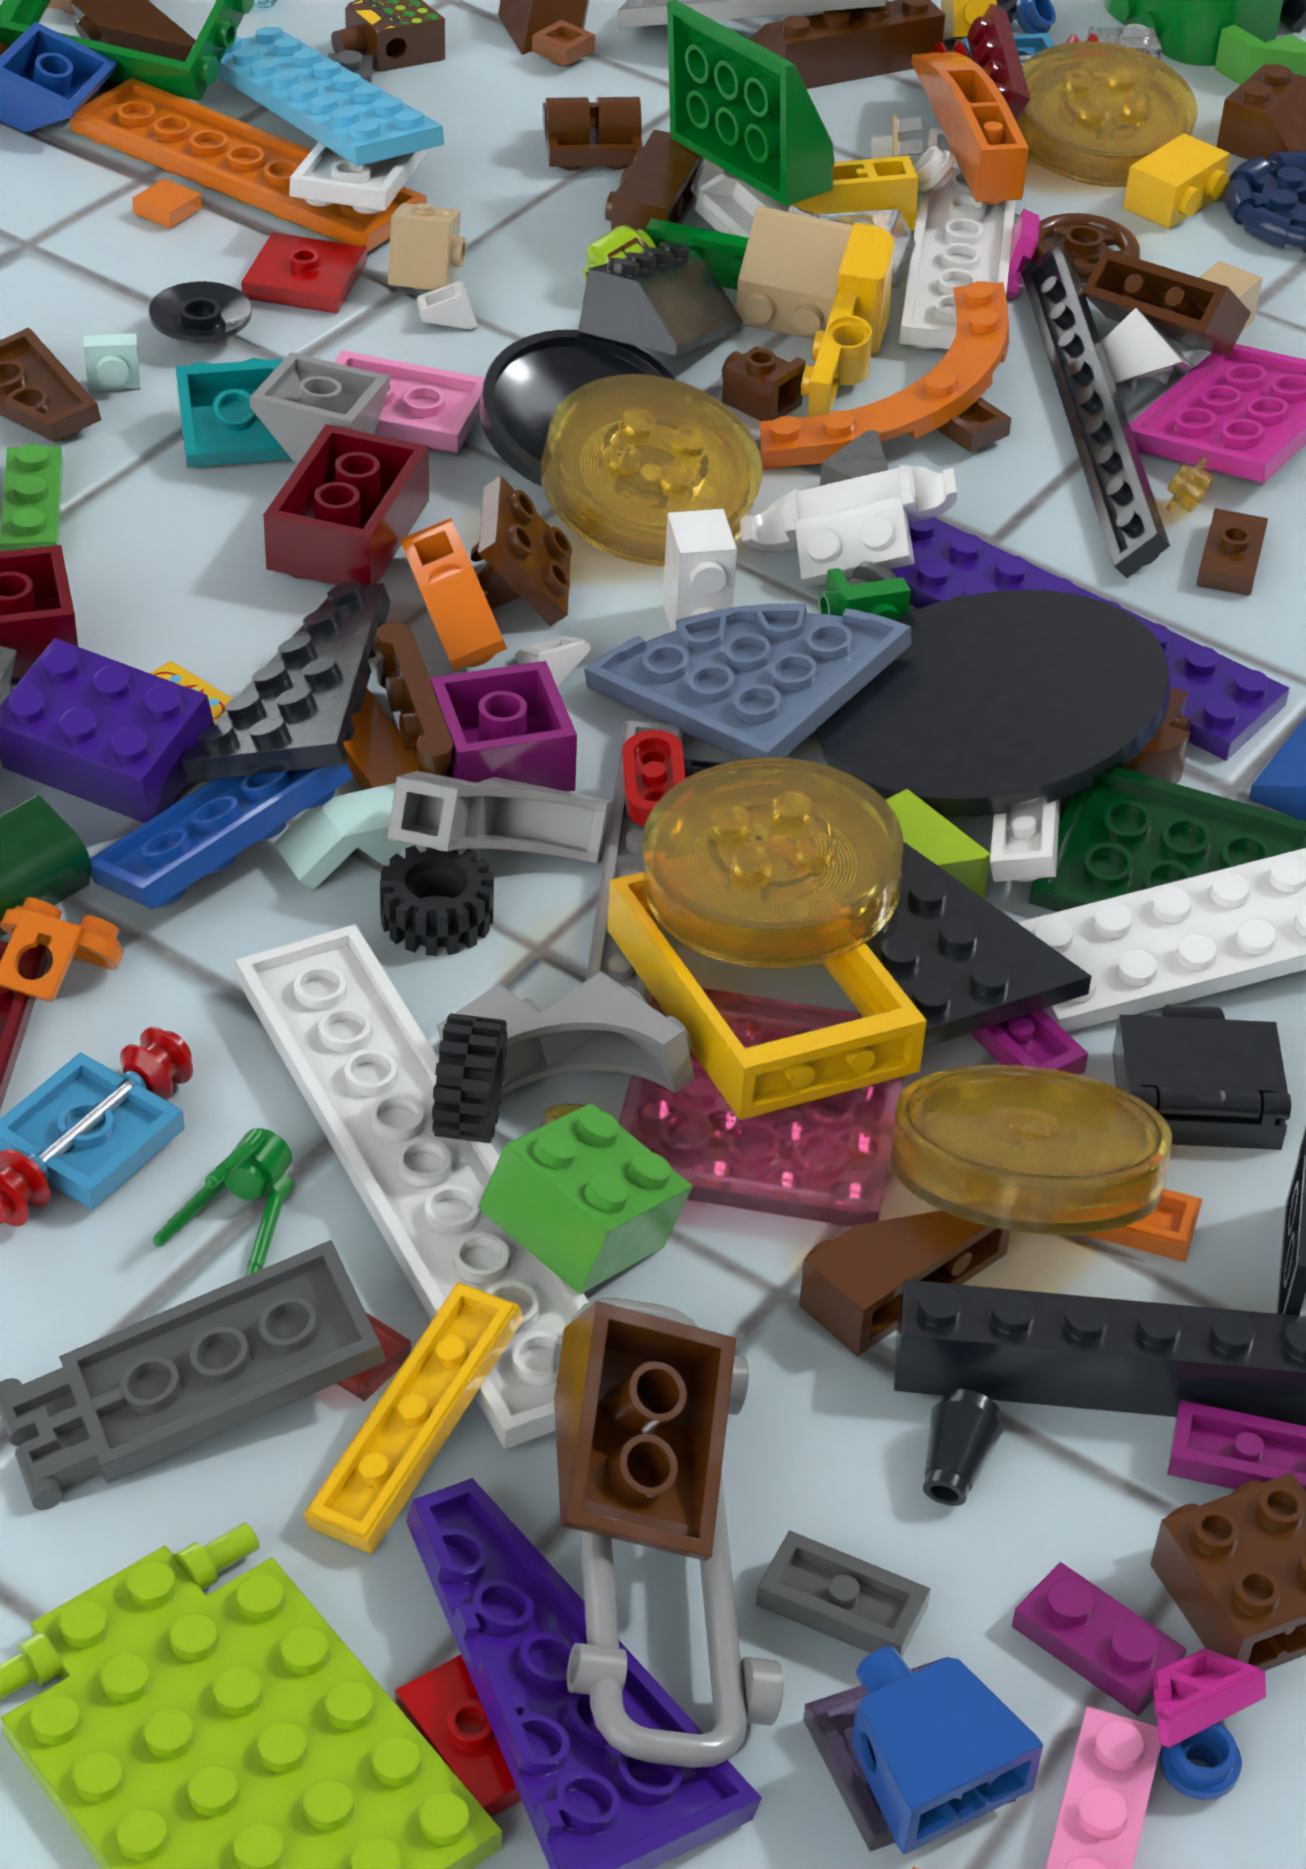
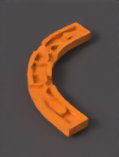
(918, 409)

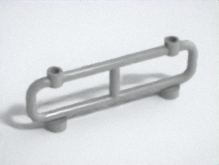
(741, 1689)

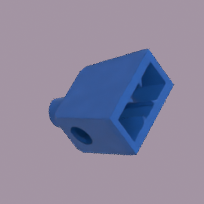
(937, 1746)

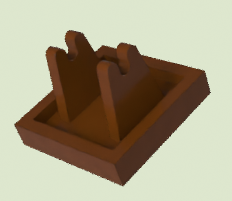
(521, 554)

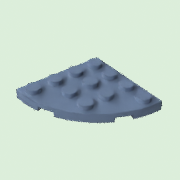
(751, 673)

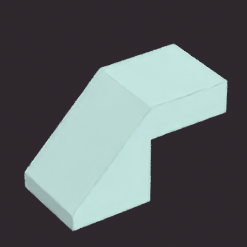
(335, 829)

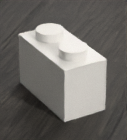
(698, 564)

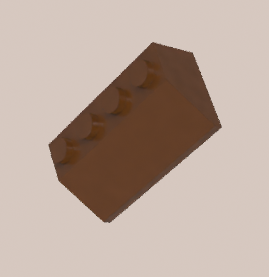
(855, 41)

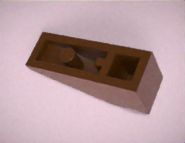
(132, 26)
(859, 1276)

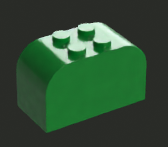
(1192, 28)

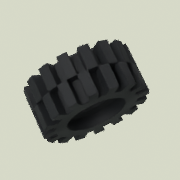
(436, 922)
(469, 1078)

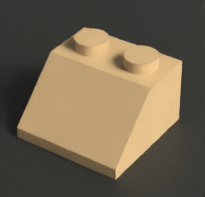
(790, 272)

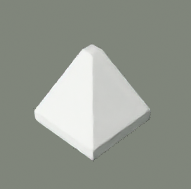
(447, 307)
(560, 654)

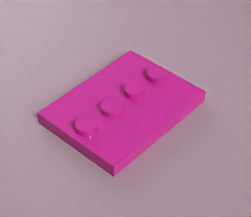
(1234, 411)

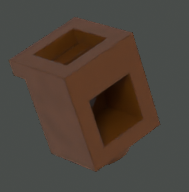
(762, 383)

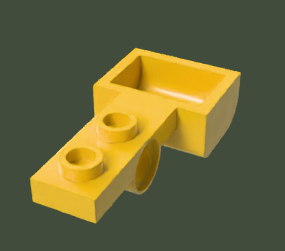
(856, 319)

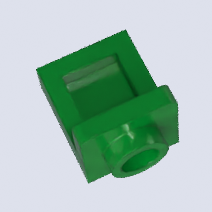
(883, 598)

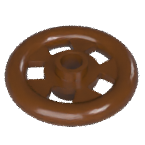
(1085, 239)

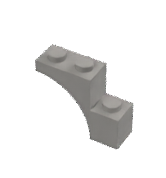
(497, 815)
(587, 1030)

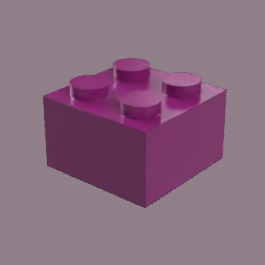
(509, 726)

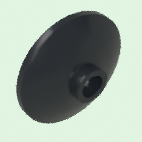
(200, 311)

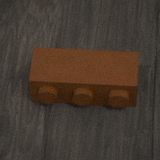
(655, 185)
(1175, 302)

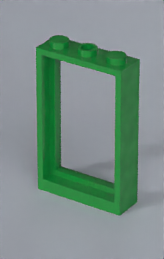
(177, 77)

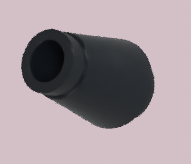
(959, 1444)

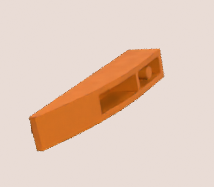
(975, 125)

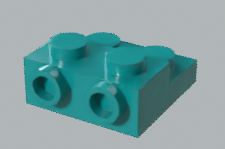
(217, 413)

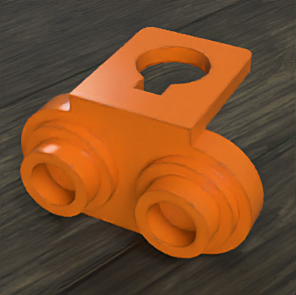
(40, 924)

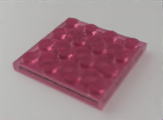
(800, 1161)

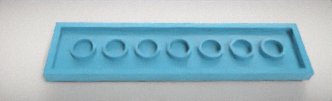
(326, 98)

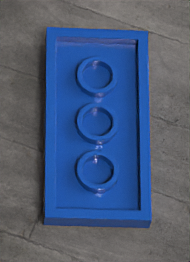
(208, 832)

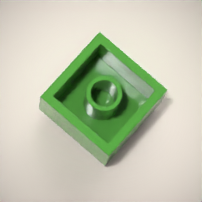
(584, 1197)

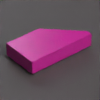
(1022, 249)
(1202, 1693)

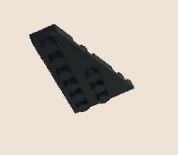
(303, 698)
(965, 957)

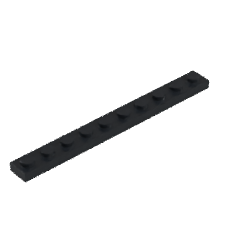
(1095, 413)

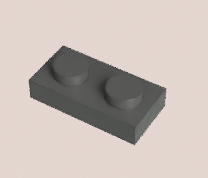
(842, 1595)

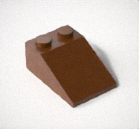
(642, 1428)

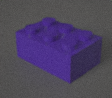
(101, 730)

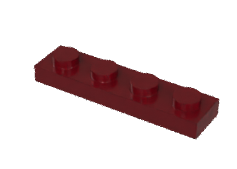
(996, 52)

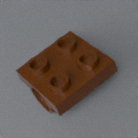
(592, 132)

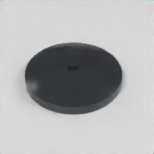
(534, 379)

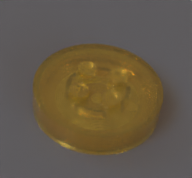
(1101, 110)
(644, 449)
(772, 862)
(1030, 1149)

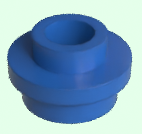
(1035, 15)
(1214, 1747)

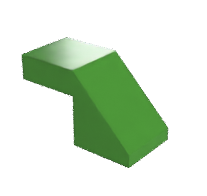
(1243, 54)

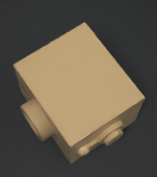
(425, 246)

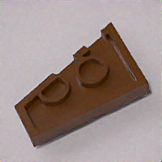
(40, 390)

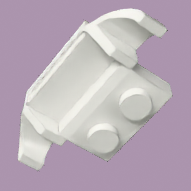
(730, 202)
(852, 520)

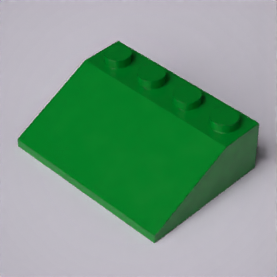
(744, 109)

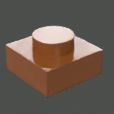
(563, 43)

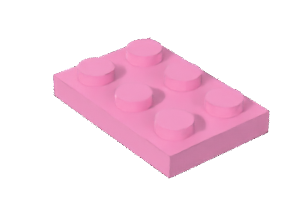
(423, 402)

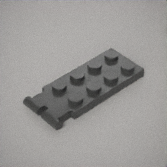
(189, 1374)

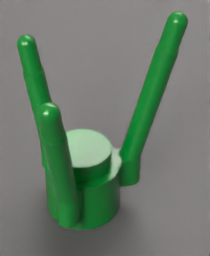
(250, 1171)

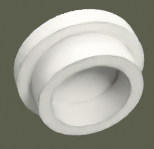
(934, 169)

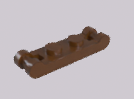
(412, 695)

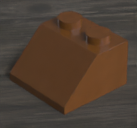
(1265, 114)

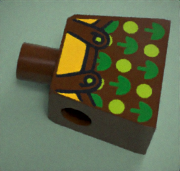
(393, 32)

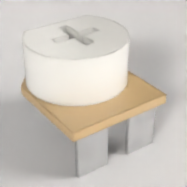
(893, 144)

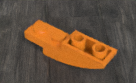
(453, 595)

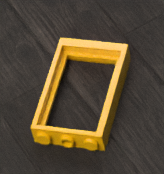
(786, 1070)

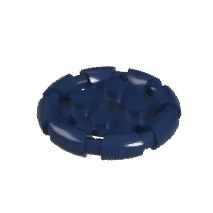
(1270, 198)

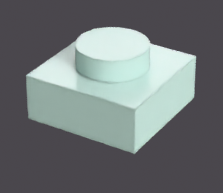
(111, 362)

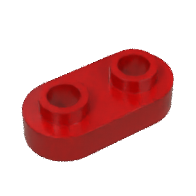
(650, 769)

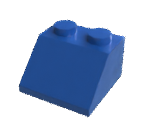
(48, 78)

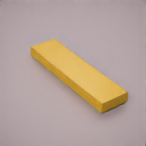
(413, 1418)

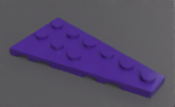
(516, 1639)

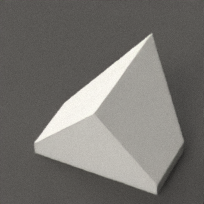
(1141, 351)

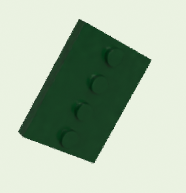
(1152, 832)

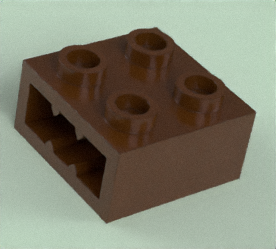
(1241, 1570)

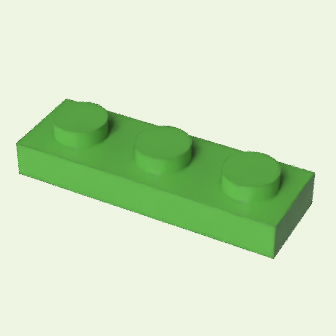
(32, 497)

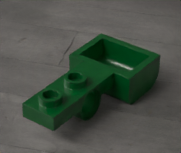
(39, 856)

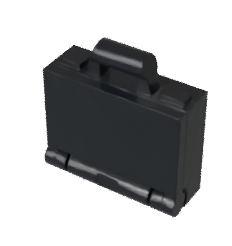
(1206, 1075)

